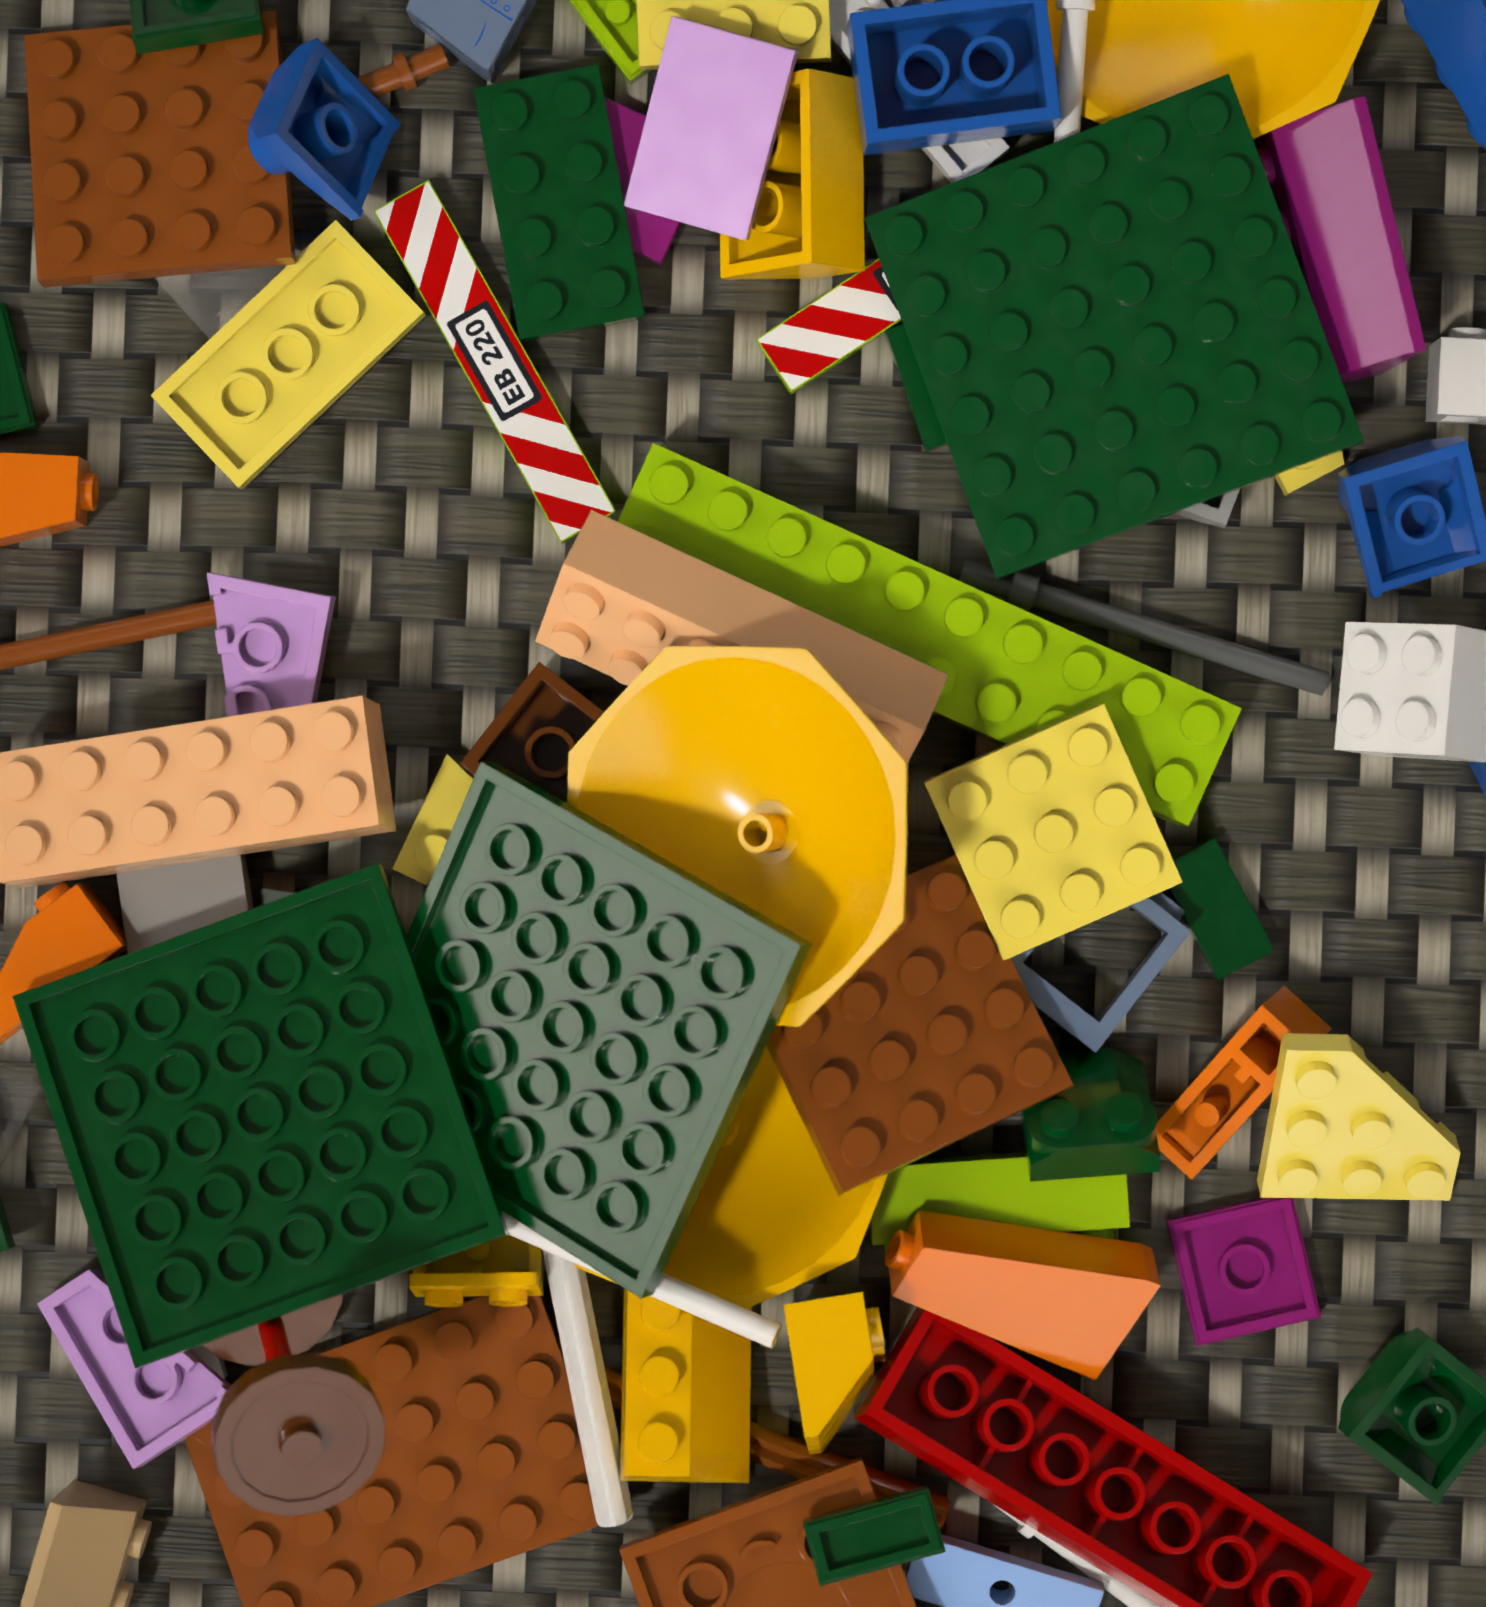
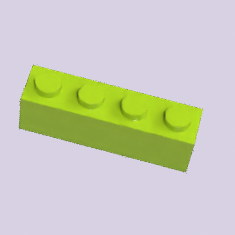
(1000, 1191)

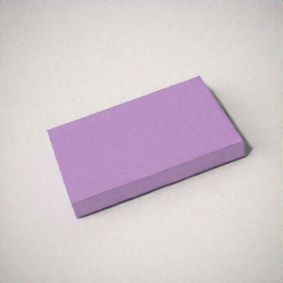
(710, 127)

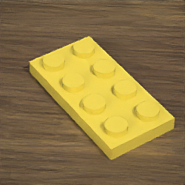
(288, 355)

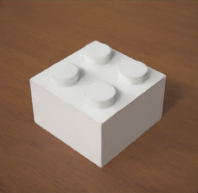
(1413, 691)

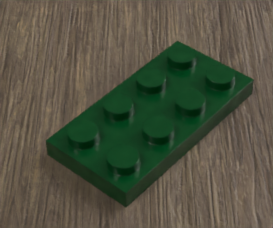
(559, 203)

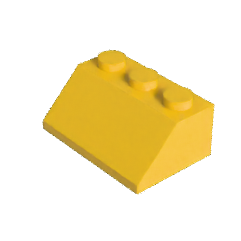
(812, 192)
(833, 1360)
(683, 1397)

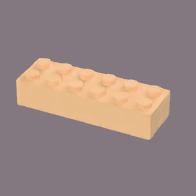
(634, 596)
(194, 792)

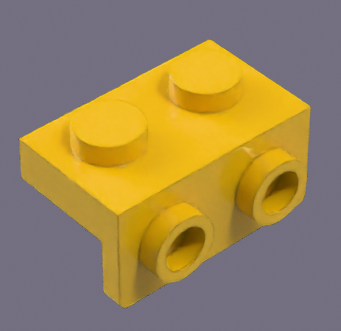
(501, 1269)

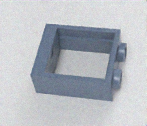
(1091, 1032)

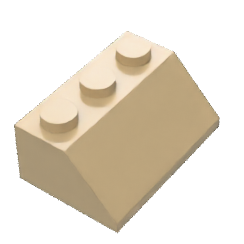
(87, 1549)

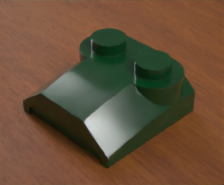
(1097, 1124)
(1418, 1413)

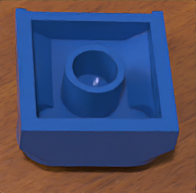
(321, 128)
(1414, 512)

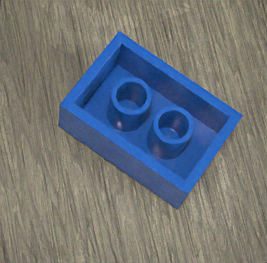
(952, 73)

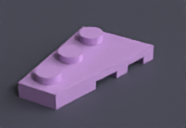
(269, 642)
(142, 1406)

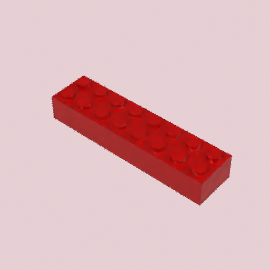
(1093, 1478)

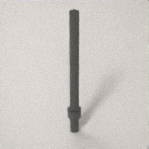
(1026, 591)

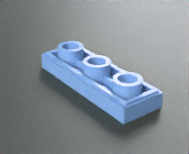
(967, 1572)

